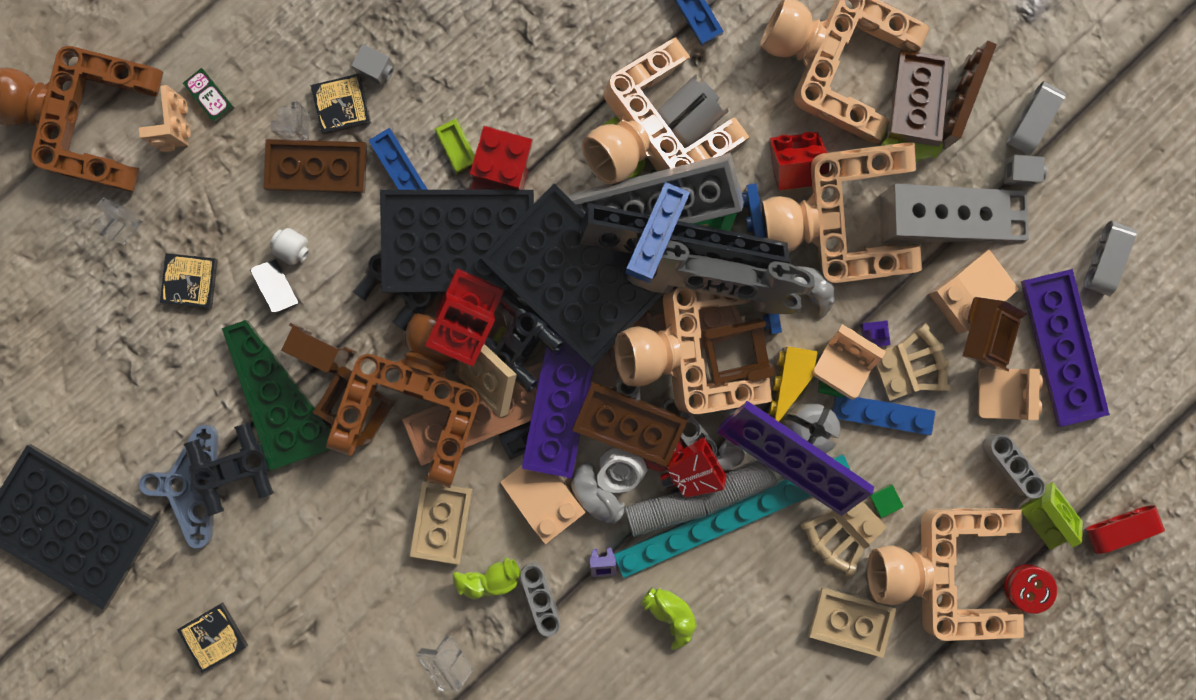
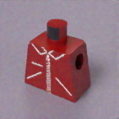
(695, 470)

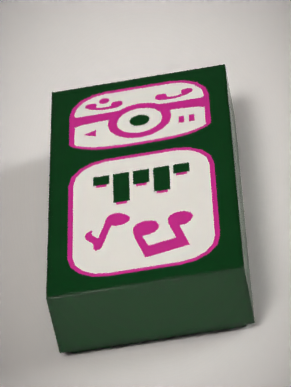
(208, 95)

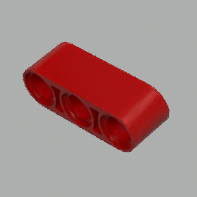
(1125, 529)

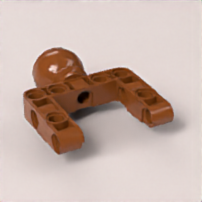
(53, 109)
(420, 376)

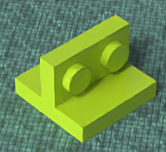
(1054, 518)

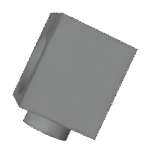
(373, 65)
(1025, 170)

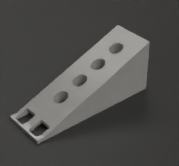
(911, 218)

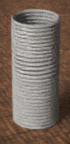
(744, 483)
(670, 509)

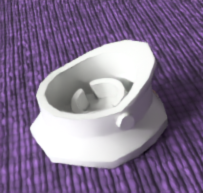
(620, 470)

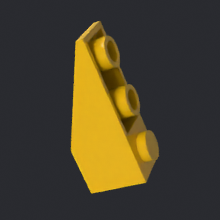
(794, 375)

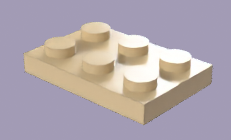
(490, 379)
(441, 523)
(852, 622)

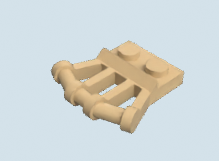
(896, 370)
(860, 526)

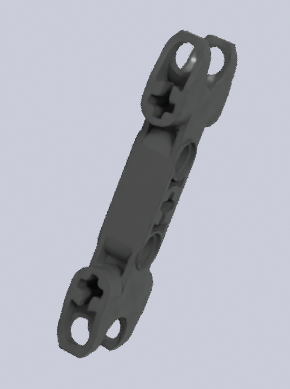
(730, 279)

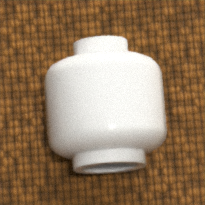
(289, 246)

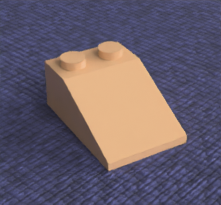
(979, 278)
(543, 501)

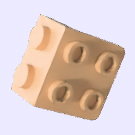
(175, 129)
(847, 362)
(1009, 393)

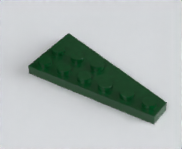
(276, 402)

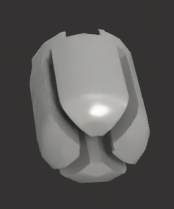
(701, 117)
(823, 421)

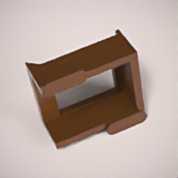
(992, 332)
(314, 351)
(755, 371)
(332, 395)

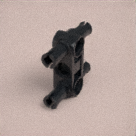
(412, 307)
(522, 339)
(228, 469)

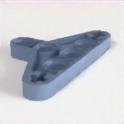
(187, 499)

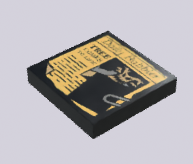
(340, 104)
(188, 280)
(212, 637)

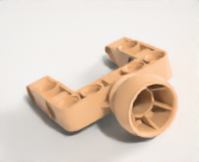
(820, 46)
(616, 149)
(824, 218)
(646, 355)
(898, 575)

